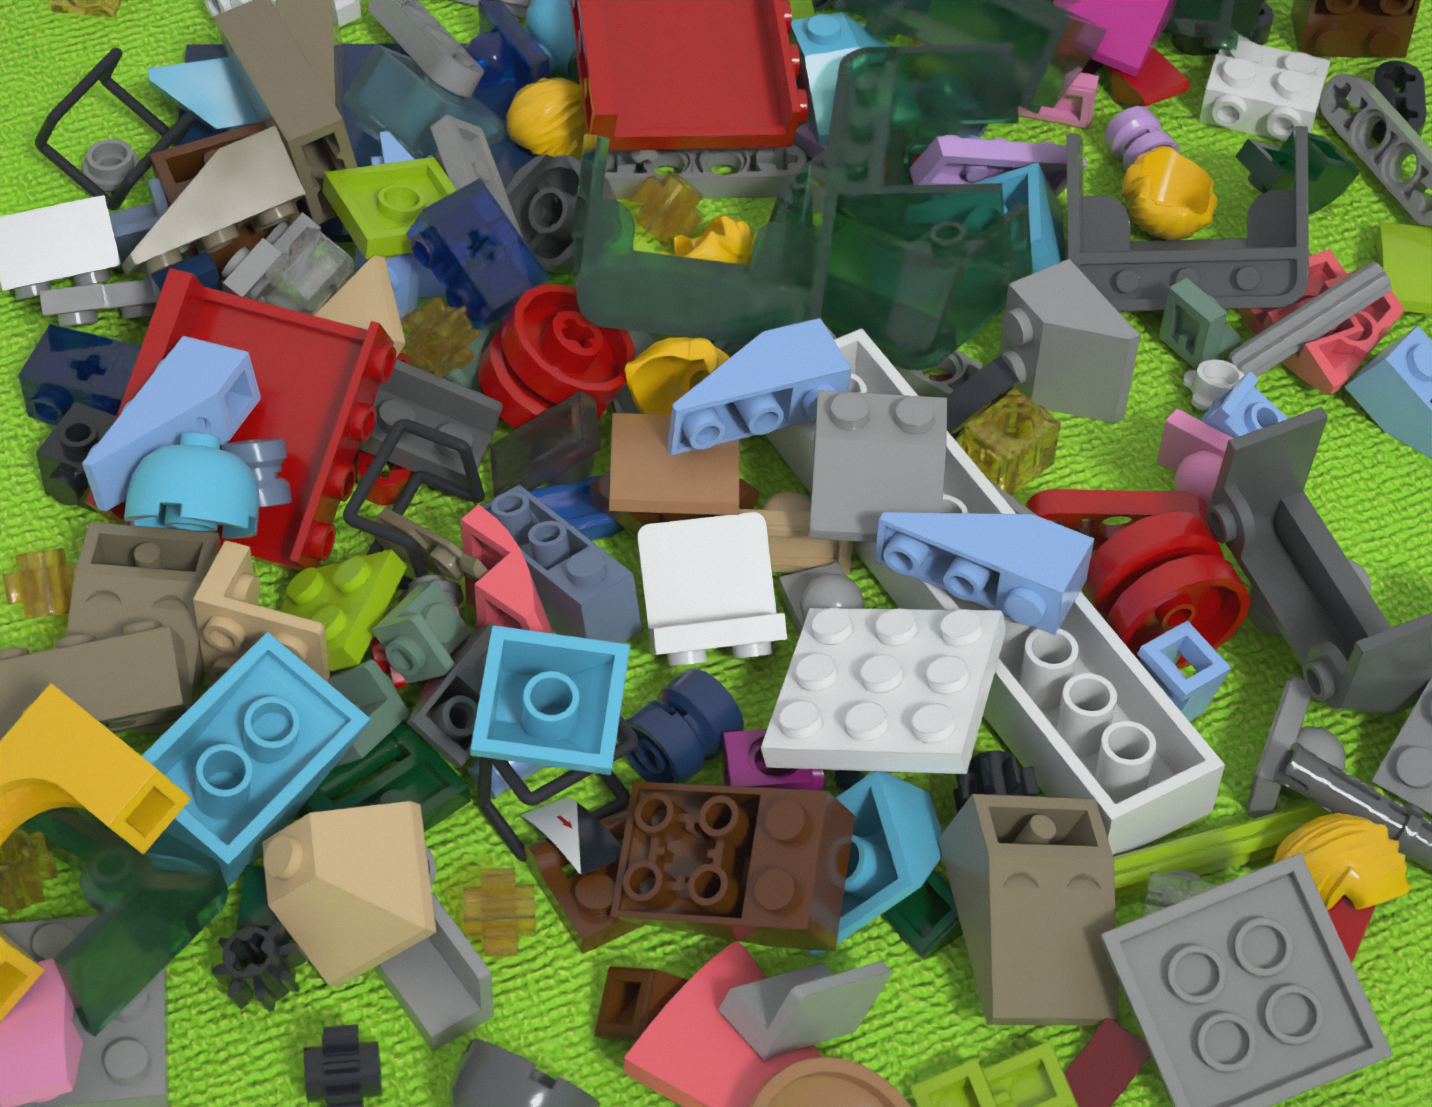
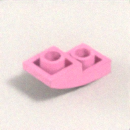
(39, 1043)

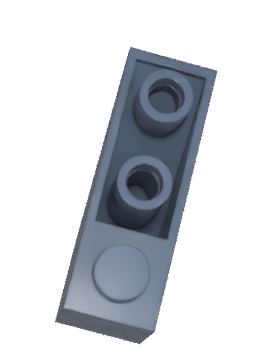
(576, 580)

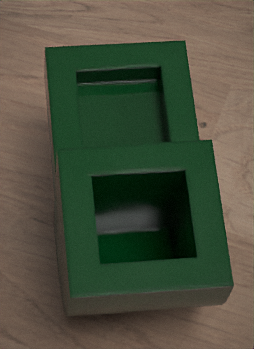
(1273, 168)

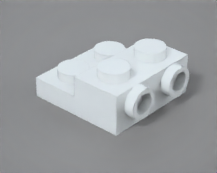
(1264, 90)

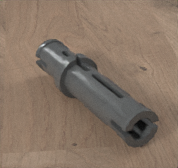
(1345, 794)

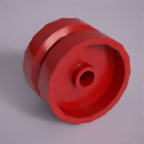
(550, 354)
(1163, 575)

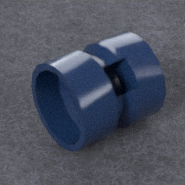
(682, 728)

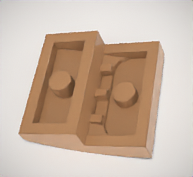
(655, 482)

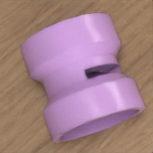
(1135, 133)

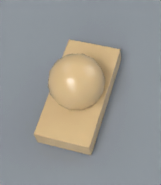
(788, 536)

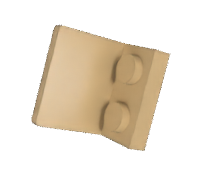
(233, 622)

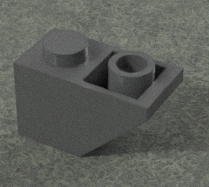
(450, 702)

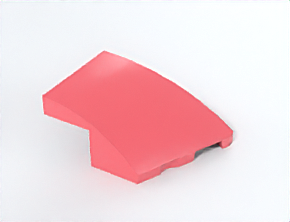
(1339, 352)
(507, 590)
(693, 1049)

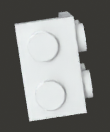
(709, 587)

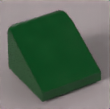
(927, 916)

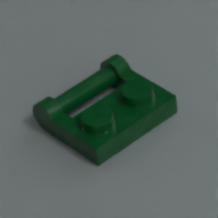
(417, 778)

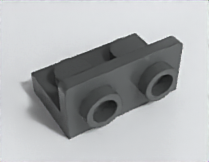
(439, 405)

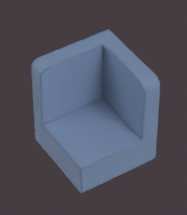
(134, 223)

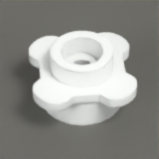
(1210, 381)

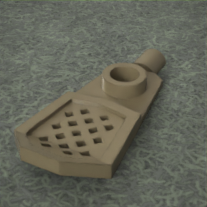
(437, 552)

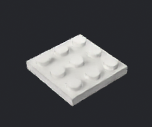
(885, 690)

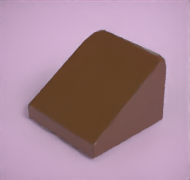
(633, 1001)

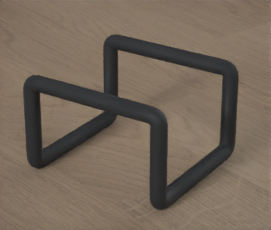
(103, 73)
(473, 494)
(548, 790)

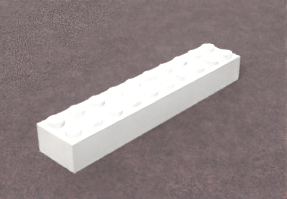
(1060, 701)

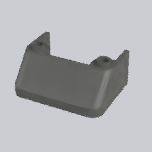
(1247, 272)
(1306, 580)

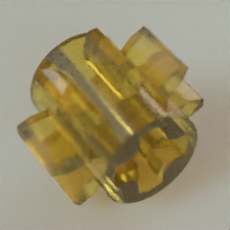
(668, 207)
(439, 338)
(41, 583)
(23, 869)
(499, 912)

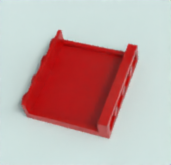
(688, 73)
(314, 392)

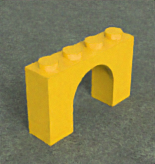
(70, 759)

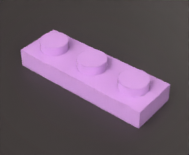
(972, 160)

